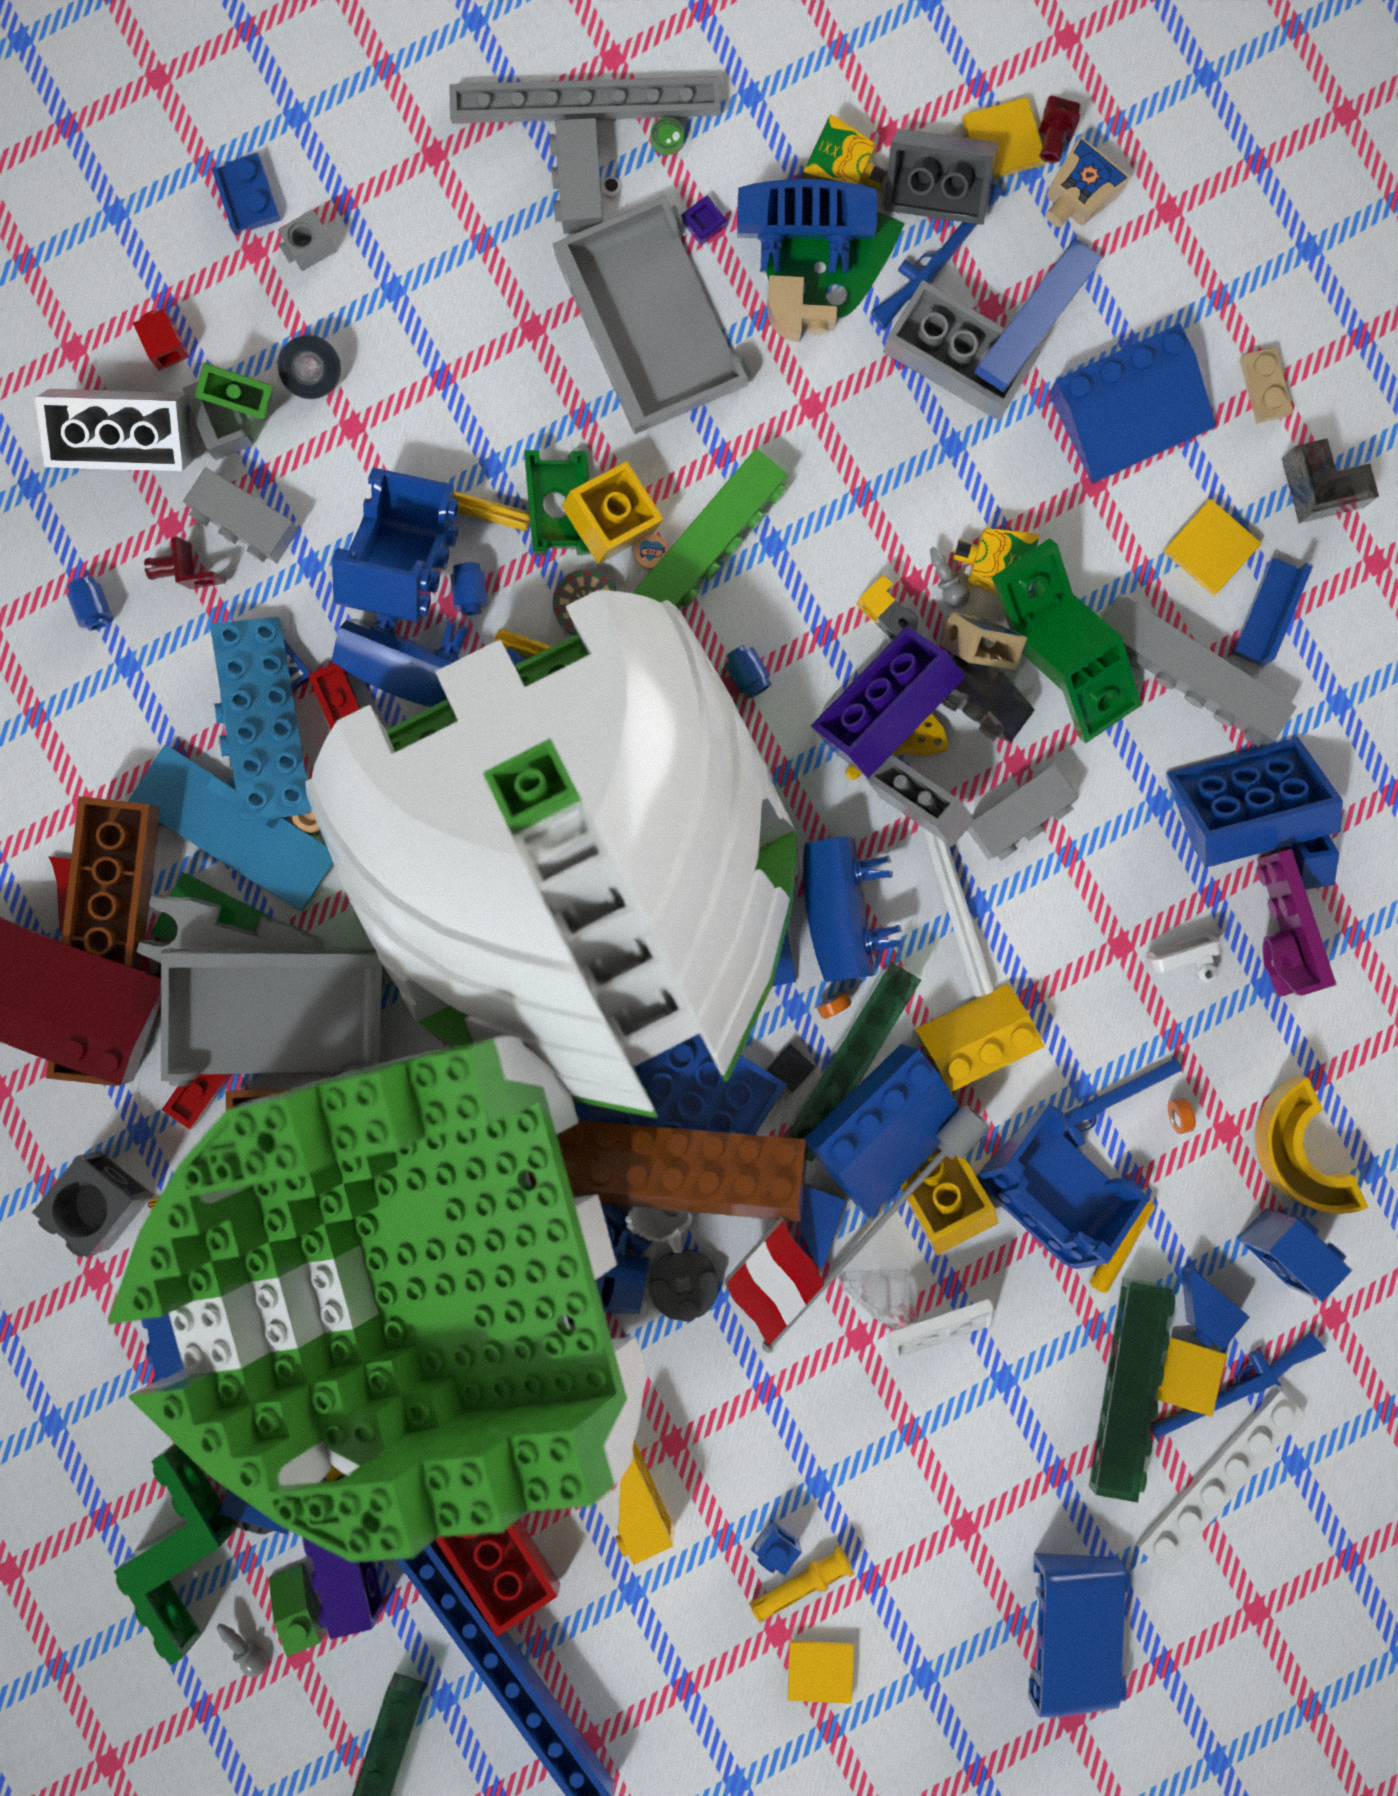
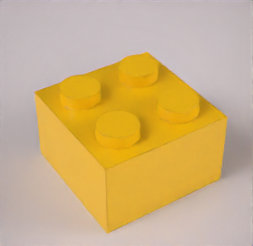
(612, 512)

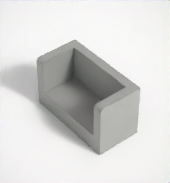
(219, 426)

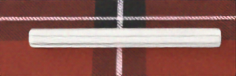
(959, 915)

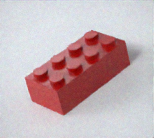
(502, 1573)

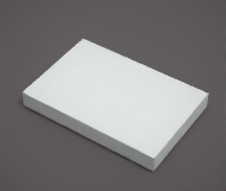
(940, 1328)

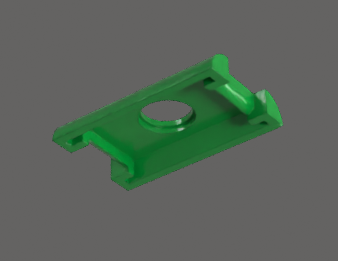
(553, 477)

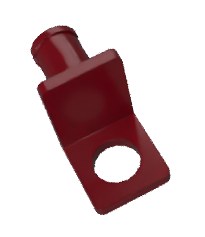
(1058, 126)
(181, 566)

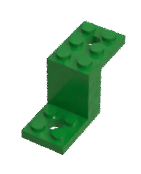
(1068, 640)
(148, 1570)

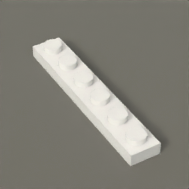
(1220, 1480)

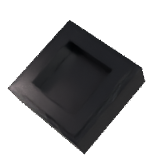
(791, 1067)

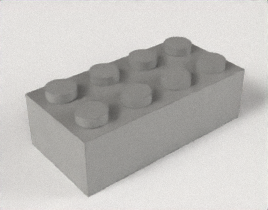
(947, 344)
(115, 429)

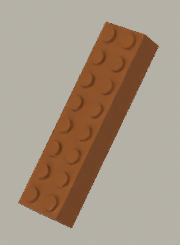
(109, 888)
(685, 1169)

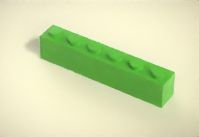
(715, 532)

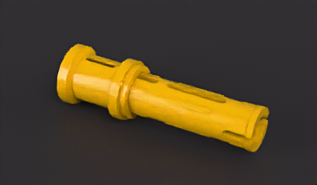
(816, 1577)

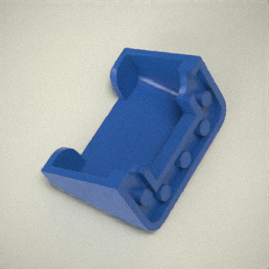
(1061, 1192)
(1079, 1634)

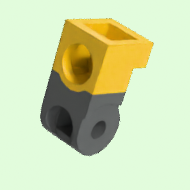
(886, 610)

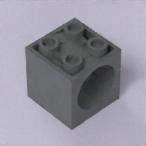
(122, 1193)

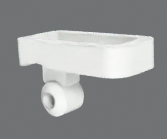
(1192, 950)

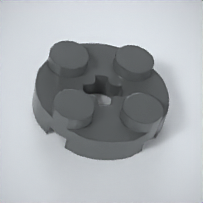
(688, 1304)

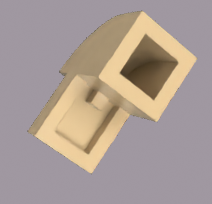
(789, 314)

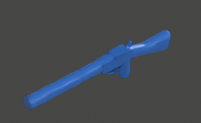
(887, 310)
(1113, 1097)
(1263, 1378)

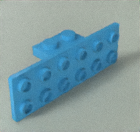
(259, 719)
(207, 815)

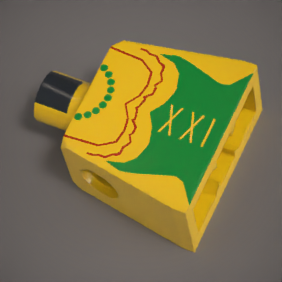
(844, 156)
(993, 553)

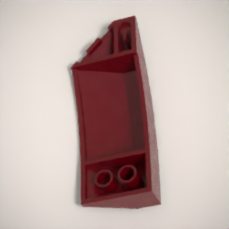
(74, 1005)

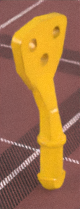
(913, 746)

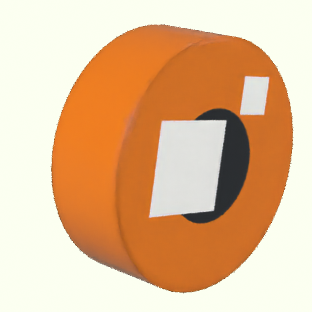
(834, 1004)
(1181, 1115)

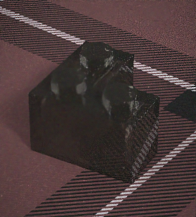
(1322, 490)
(990, 700)

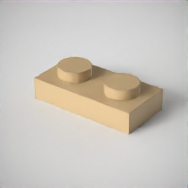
(1266, 385)

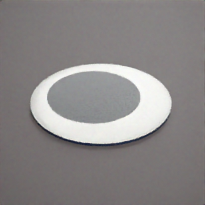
(610, 186)

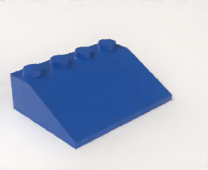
(1134, 403)
(1255, 802)
(884, 1128)

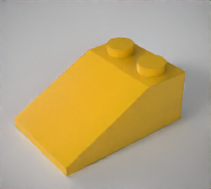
(950, 1203)
(643, 1519)

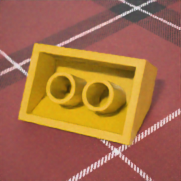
(979, 1038)

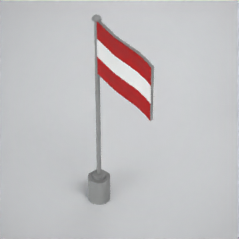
(781, 1281)

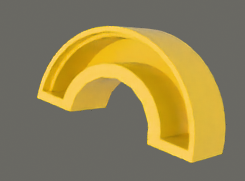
(1283, 1156)

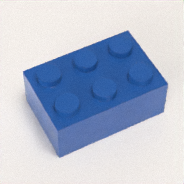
(1296, 1253)

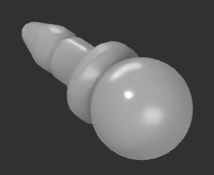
(954, 591)
(251, 1659)

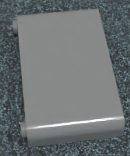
(649, 315)
(268, 1011)

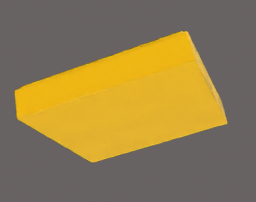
(1014, 129)
(1212, 547)

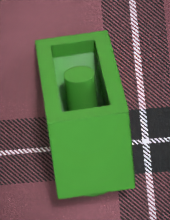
(234, 391)
(295, 1610)

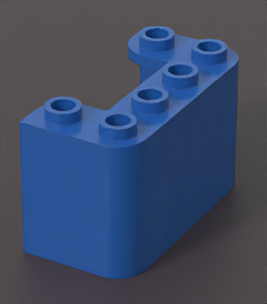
(397, 547)

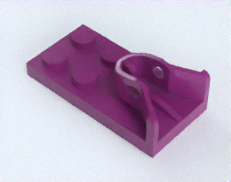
(1299, 944)

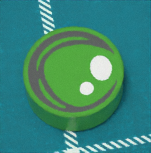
(667, 136)

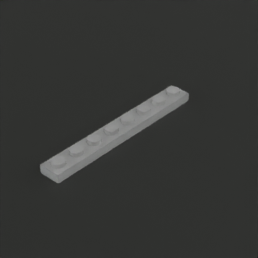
(585, 99)

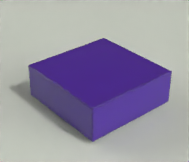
(704, 220)

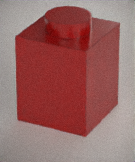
(160, 339)

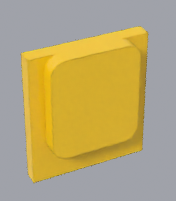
(1192, 1376)
(820, 1671)

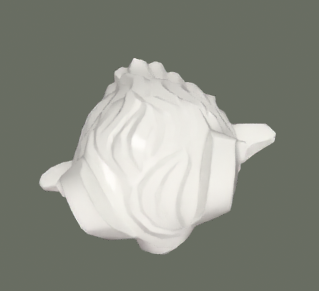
(659, 1225)

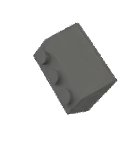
(940, 176)

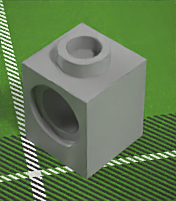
(306, 227)

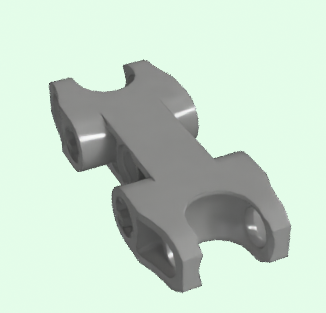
(200, 928)

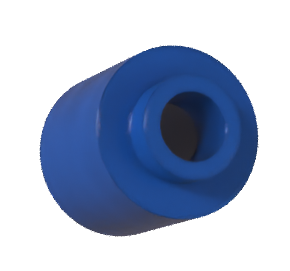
(468, 588)
(88, 603)
(748, 671)

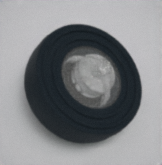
(309, 367)

